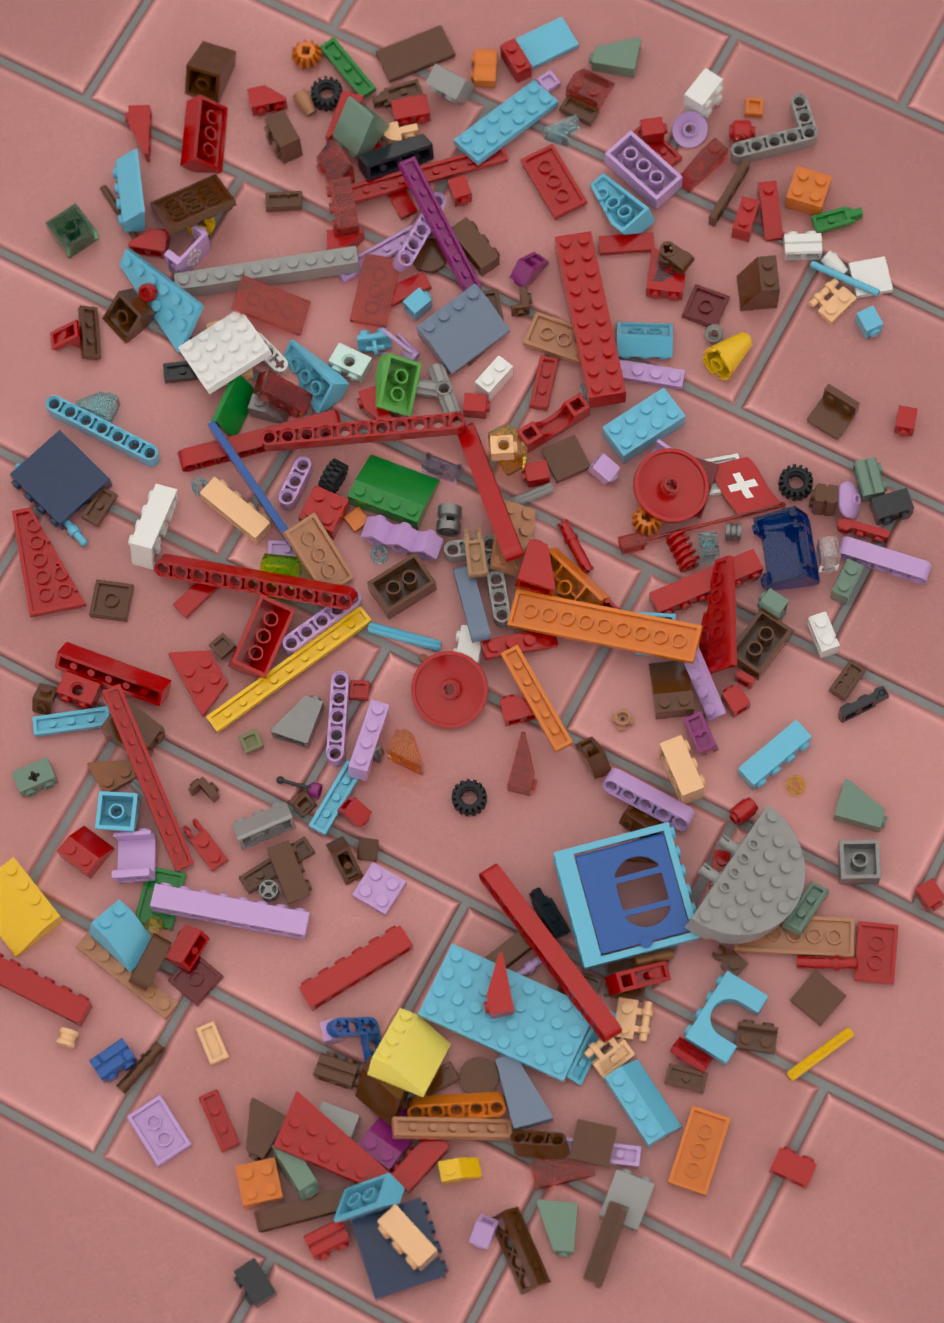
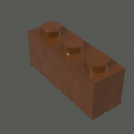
(476, 246)
(289, 871)

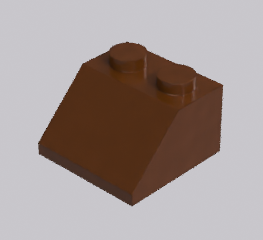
(128, 314)

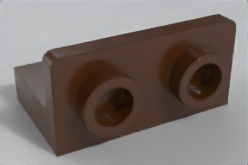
(635, 819)
(756, 1037)

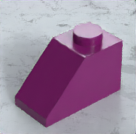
(528, 269)

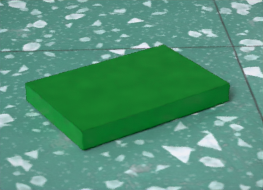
(233, 406)
(144, 911)

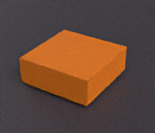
(754, 107)
(356, 519)

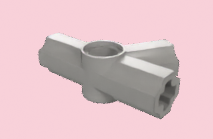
(433, 388)

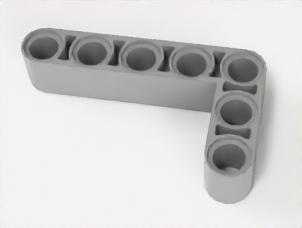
(780, 138)
(495, 590)

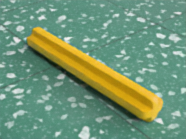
(820, 1054)

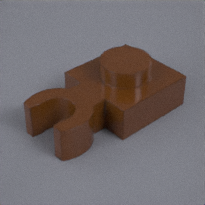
(731, 962)

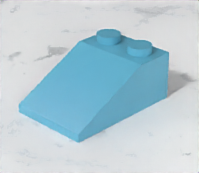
(121, 934)

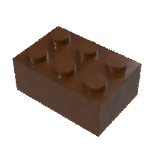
(402, 585)
(761, 643)

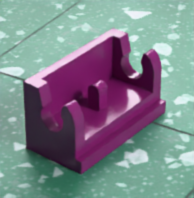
(701, 733)

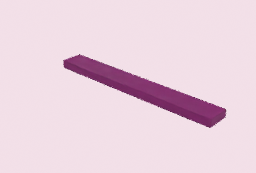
(438, 223)

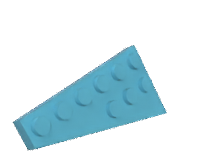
(174, 307)

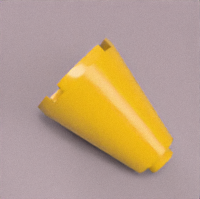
(727, 355)

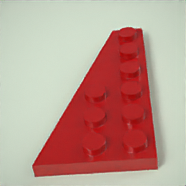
(44, 575)
(317, 1140)

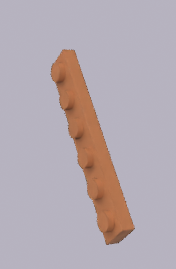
(154, 996)
(451, 1128)

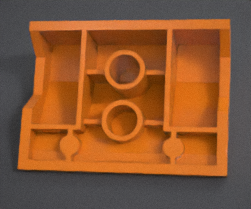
(572, 581)

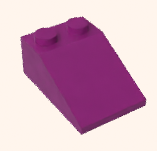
(381, 1145)

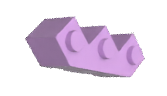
(402, 537)

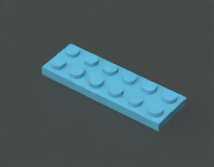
(505, 122)

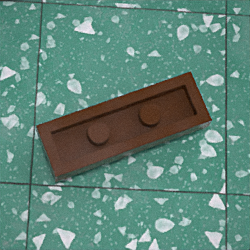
(89, 332)

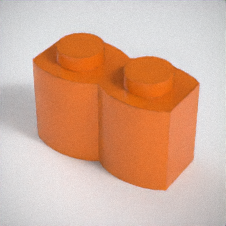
(484, 68)

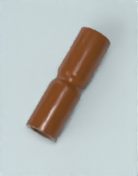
(650, 958)

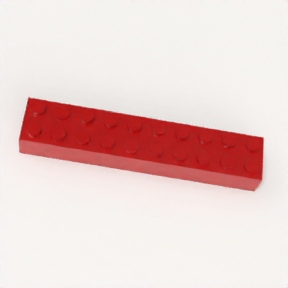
(590, 319)

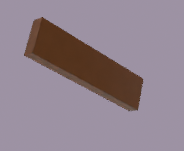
(729, 192)
(264, 871)

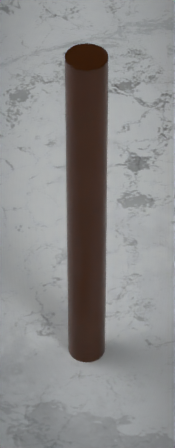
(108, 195)

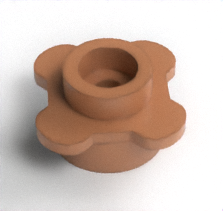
(623, 713)

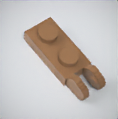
(475, 555)

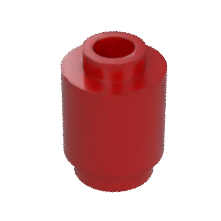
(743, 811)

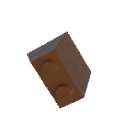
(209, 71)
(759, 284)
(150, 730)
(378, 1095)

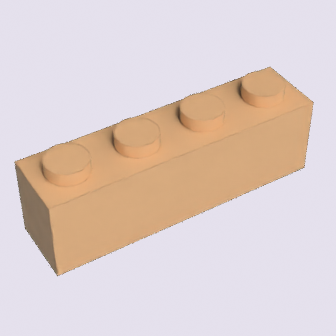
(236, 510)

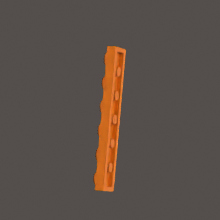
(536, 699)

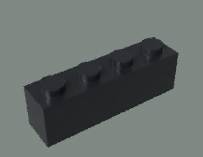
(385, 159)

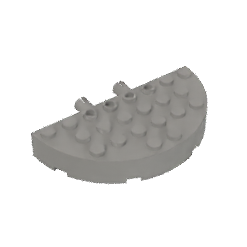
(755, 886)

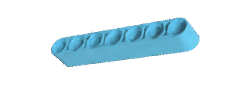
(108, 437)

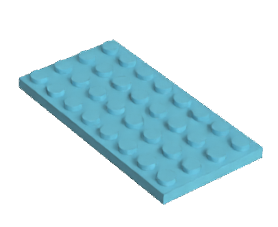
(540, 1033)

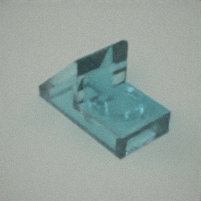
(558, 131)
(708, 547)

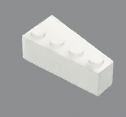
(152, 525)

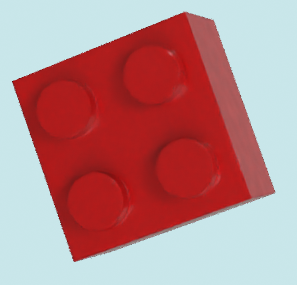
(328, 507)

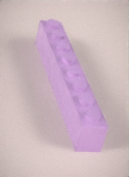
(230, 911)

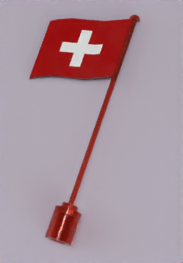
(741, 488)

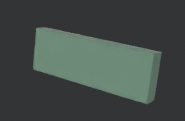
(806, 908)

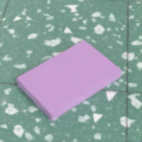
(159, 1131)

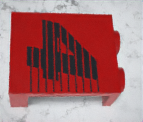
(663, 280)

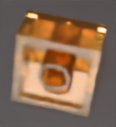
(405, 752)

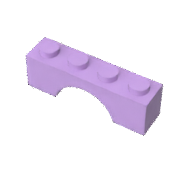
(368, 739)

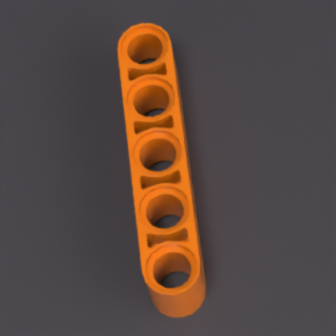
(464, 1100)

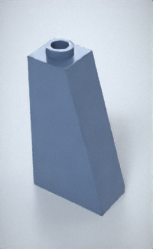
(521, 1096)

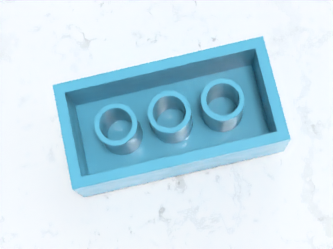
(643, 425)

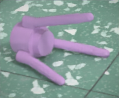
(408, 351)

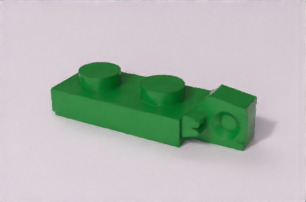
(836, 219)

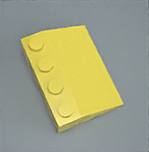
(409, 1053)

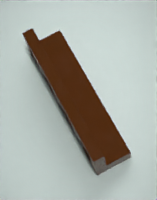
(606, 1243)
(523, 1248)

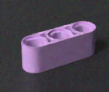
(295, 492)

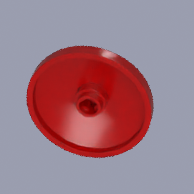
(670, 485)
(449, 689)

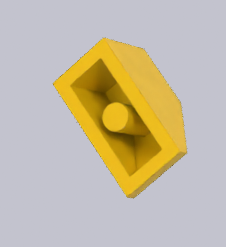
(459, 1170)

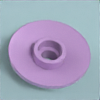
(695, 135)
(849, 500)

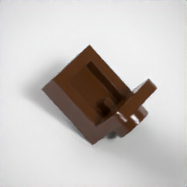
(524, 308)
(43, 699)
(209, 789)

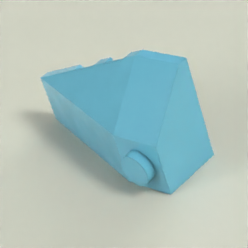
(621, 207)
(315, 377)

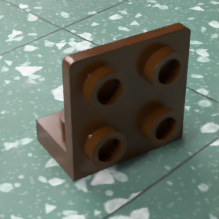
(833, 412)

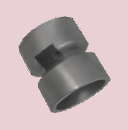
(449, 517)

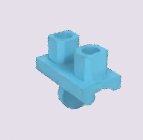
(373, 342)

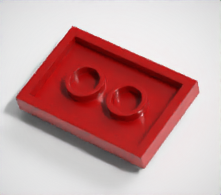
(876, 952)

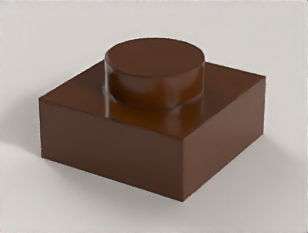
(222, 646)

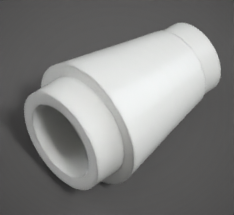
(833, 261)

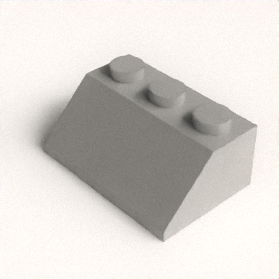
(263, 825)

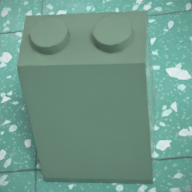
(358, 128)

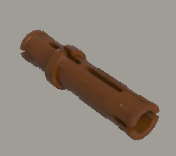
(140, 1067)

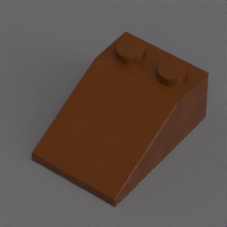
(671, 690)

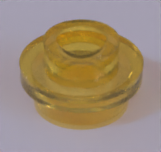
(798, 779)
(154, 925)

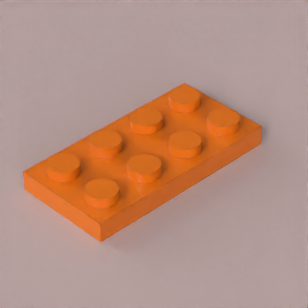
(699, 1150)

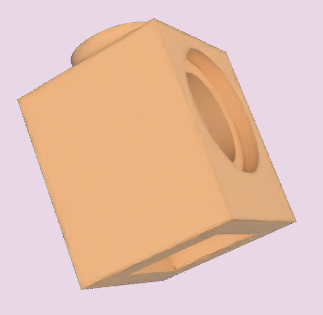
(498, 441)

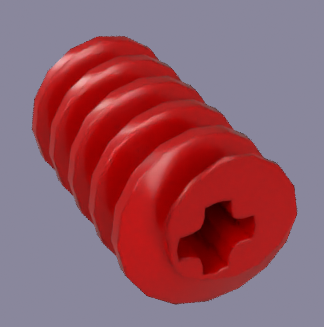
(681, 551)

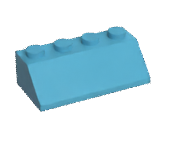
(130, 192)
(642, 1103)

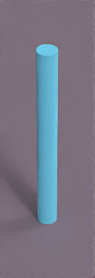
(844, 278)

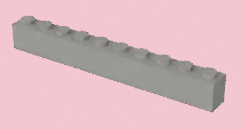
(270, 271)

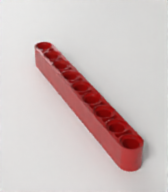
(247, 443)
(490, 494)

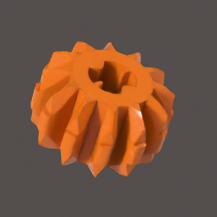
(306, 54)
(641, 524)

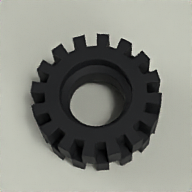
(323, 85)
(799, 472)
(333, 475)
(473, 808)

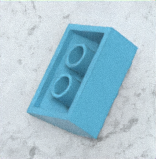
(644, 340)
(369, 1197)

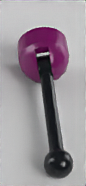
(313, 789)

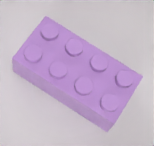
(643, 170)

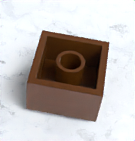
(282, 137)

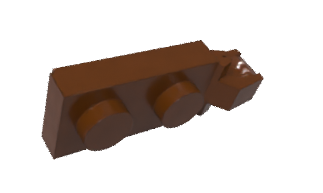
(398, 91)

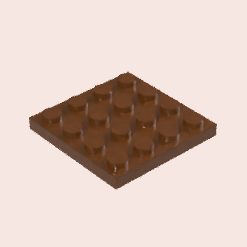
(193, 204)

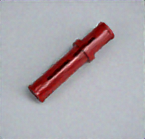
(572, 540)
(823, 962)

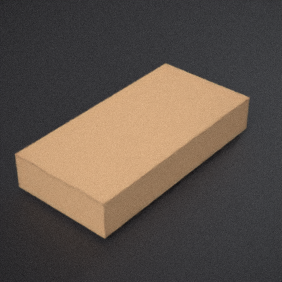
(212, 1043)

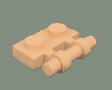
(836, 305)
(626, 1017)
(612, 1058)

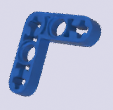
(365, 1034)

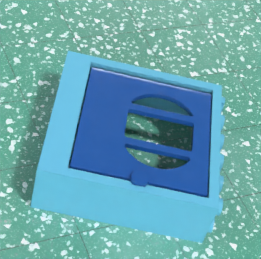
(599, 884)

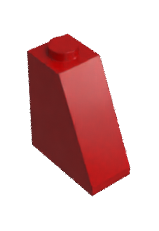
(536, 569)

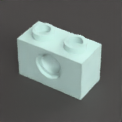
(344, 355)

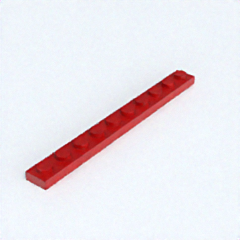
(432, 171)
(147, 777)

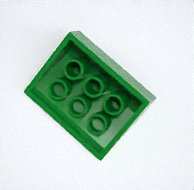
(393, 491)

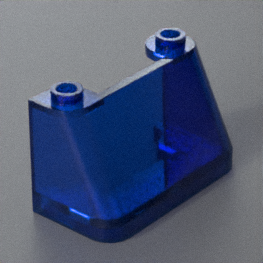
(787, 549)

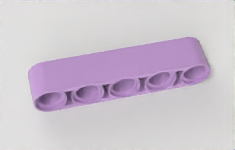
(415, 239)
(885, 560)
(312, 626)
(334, 710)
(648, 799)

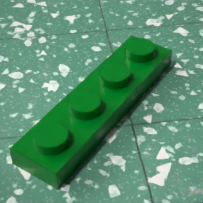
(347, 68)

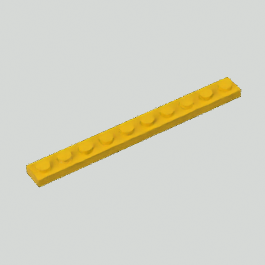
(289, 669)

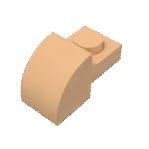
(395, 133)

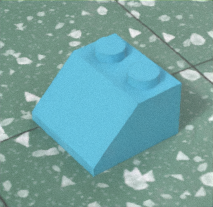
(117, 811)

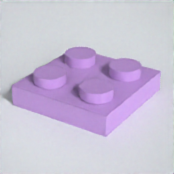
(379, 889)

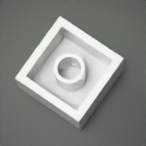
(704, 94)

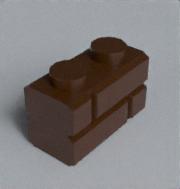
(824, 499)
(336, 1071)

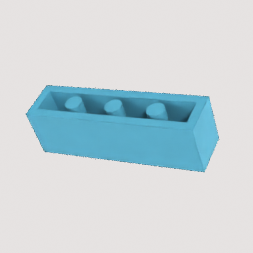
(774, 755)

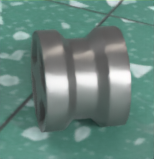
(733, 531)
(271, 889)

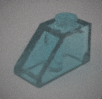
(101, 404)

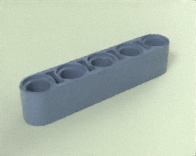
(472, 605)

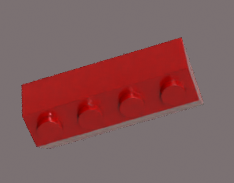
(203, 135)
(261, 637)

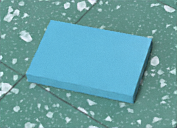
(547, 42)

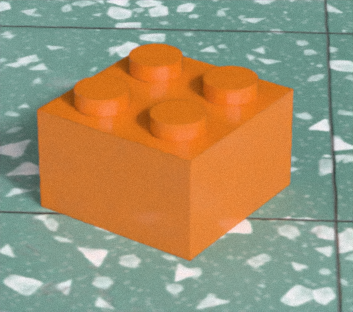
(808, 191)
(260, 1183)

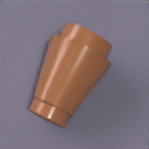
(304, 102)

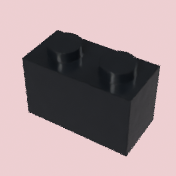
(891, 507)
(255, 1283)

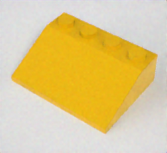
(23, 909)

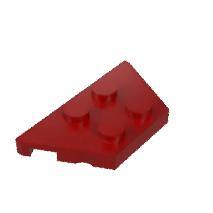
(200, 676)

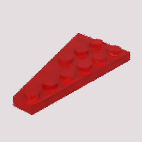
(718, 635)

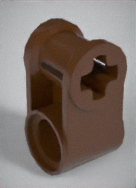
(676, 258)

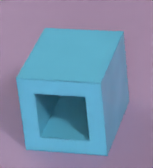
(417, 304)
(869, 322)

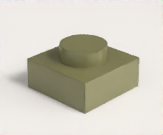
(251, 741)

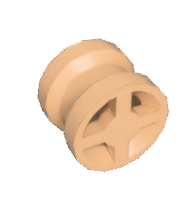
(67, 1038)

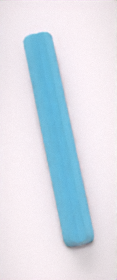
(404, 636)

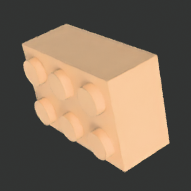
(682, 769)
(407, 1238)

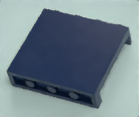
(59, 479)
(384, 1265)

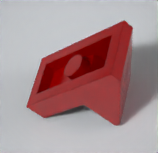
(66, 335)

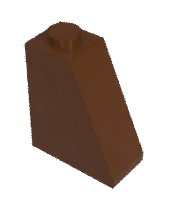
(262, 1129)

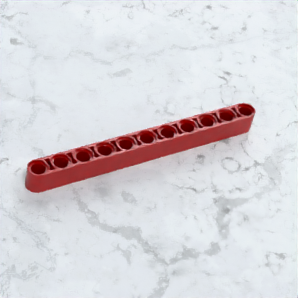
(355, 427)
(263, 579)
(550, 953)

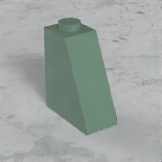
(617, 57)
(859, 809)
(297, 1174)
(560, 1225)

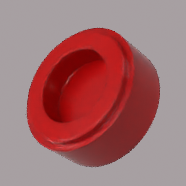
(147, 292)

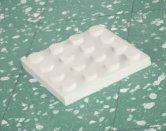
(224, 351)

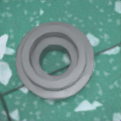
(714, 339)

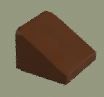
(302, 803)
(368, 849)

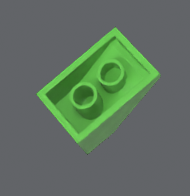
(396, 383)

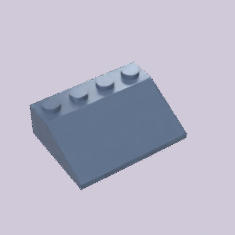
(462, 329)

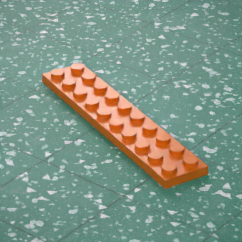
(605, 626)

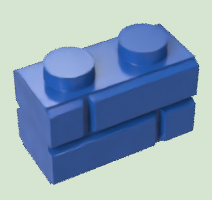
(113, 1060)

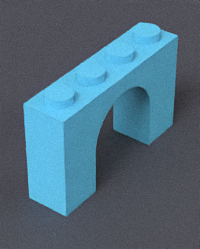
(729, 990)

